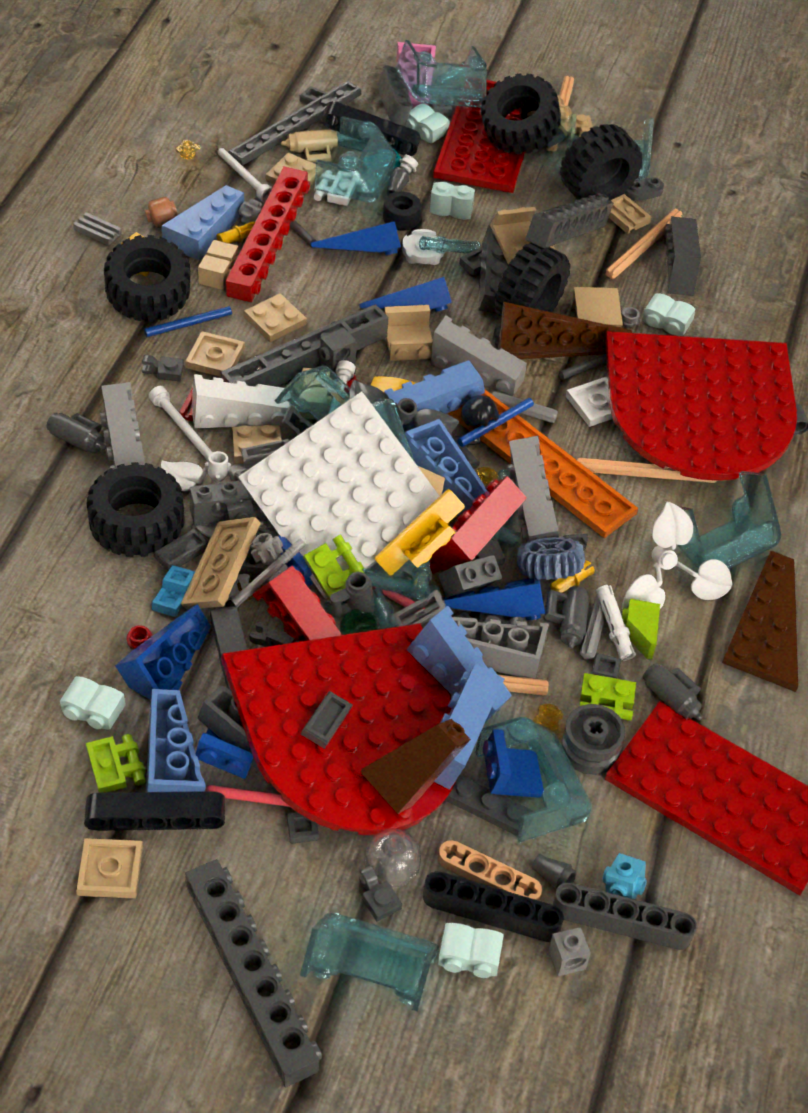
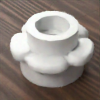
(408, 163)

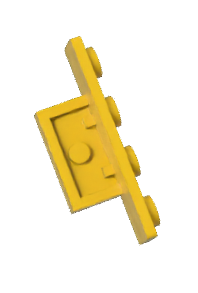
(423, 535)

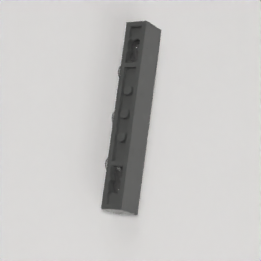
(287, 360)

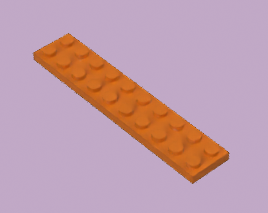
(567, 478)

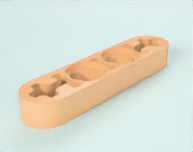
(491, 870)

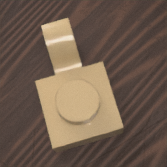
(583, 123)

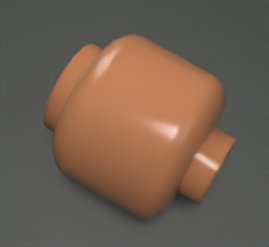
(160, 211)

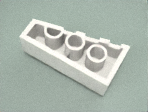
(235, 405)

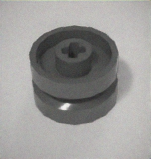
(593, 738)

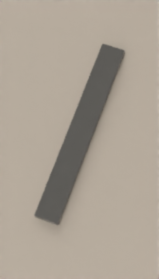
(293, 123)

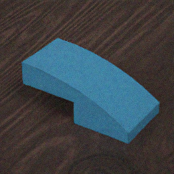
(173, 590)

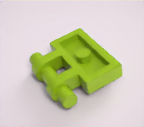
(327, 569)
(610, 692)
(107, 766)

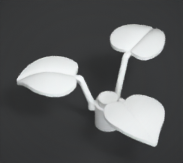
(189, 474)
(673, 528)

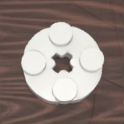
(414, 254)

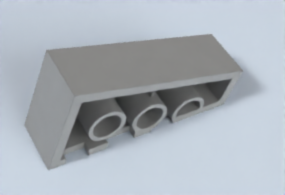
(496, 367)
(121, 425)
(530, 478)
(507, 647)

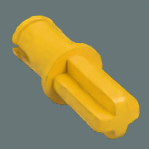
(236, 233)
(562, 585)

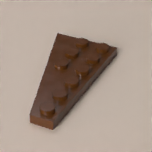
(544, 334)
(767, 630)

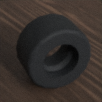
(403, 209)

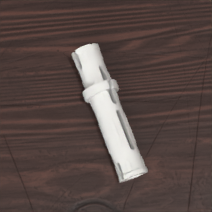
(618, 630)

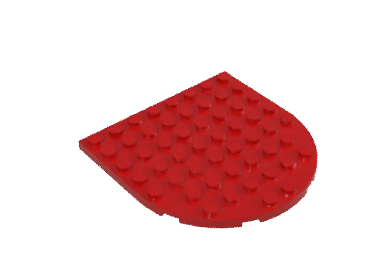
(702, 401)
(391, 703)

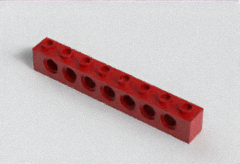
(267, 234)

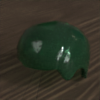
(359, 621)

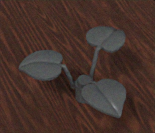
(406, 408)

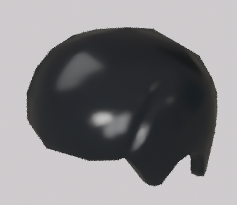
(479, 411)

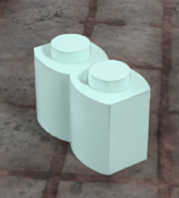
(427, 123)
(452, 200)
(668, 314)
(92, 703)
(470, 950)

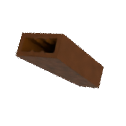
(412, 768)

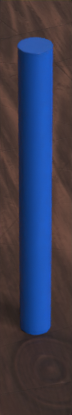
(188, 321)
(492, 424)

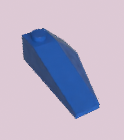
(373, 240)
(430, 293)
(516, 599)
(166, 655)

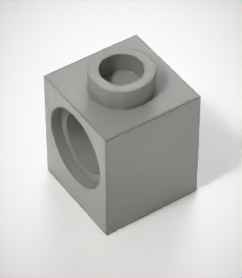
(569, 951)

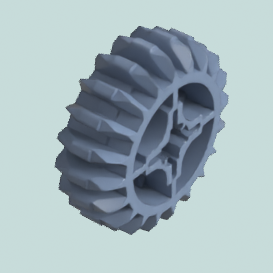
(550, 558)

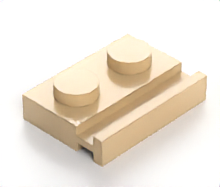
(628, 214)

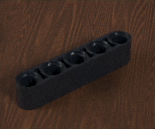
(401, 138)
(154, 811)
(483, 895)

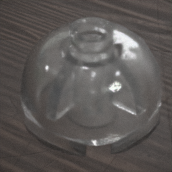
(393, 856)

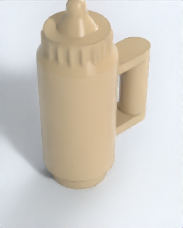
(312, 141)

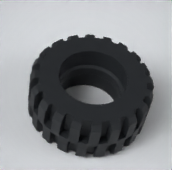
(519, 93)
(601, 162)
(147, 255)
(534, 279)
(135, 486)

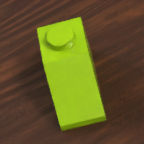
(643, 622)

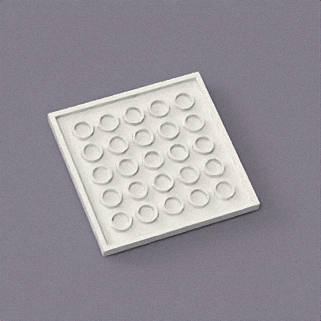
(341, 480)

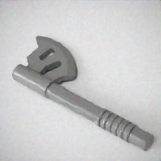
(248, 589)

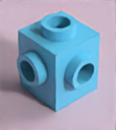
(625, 877)

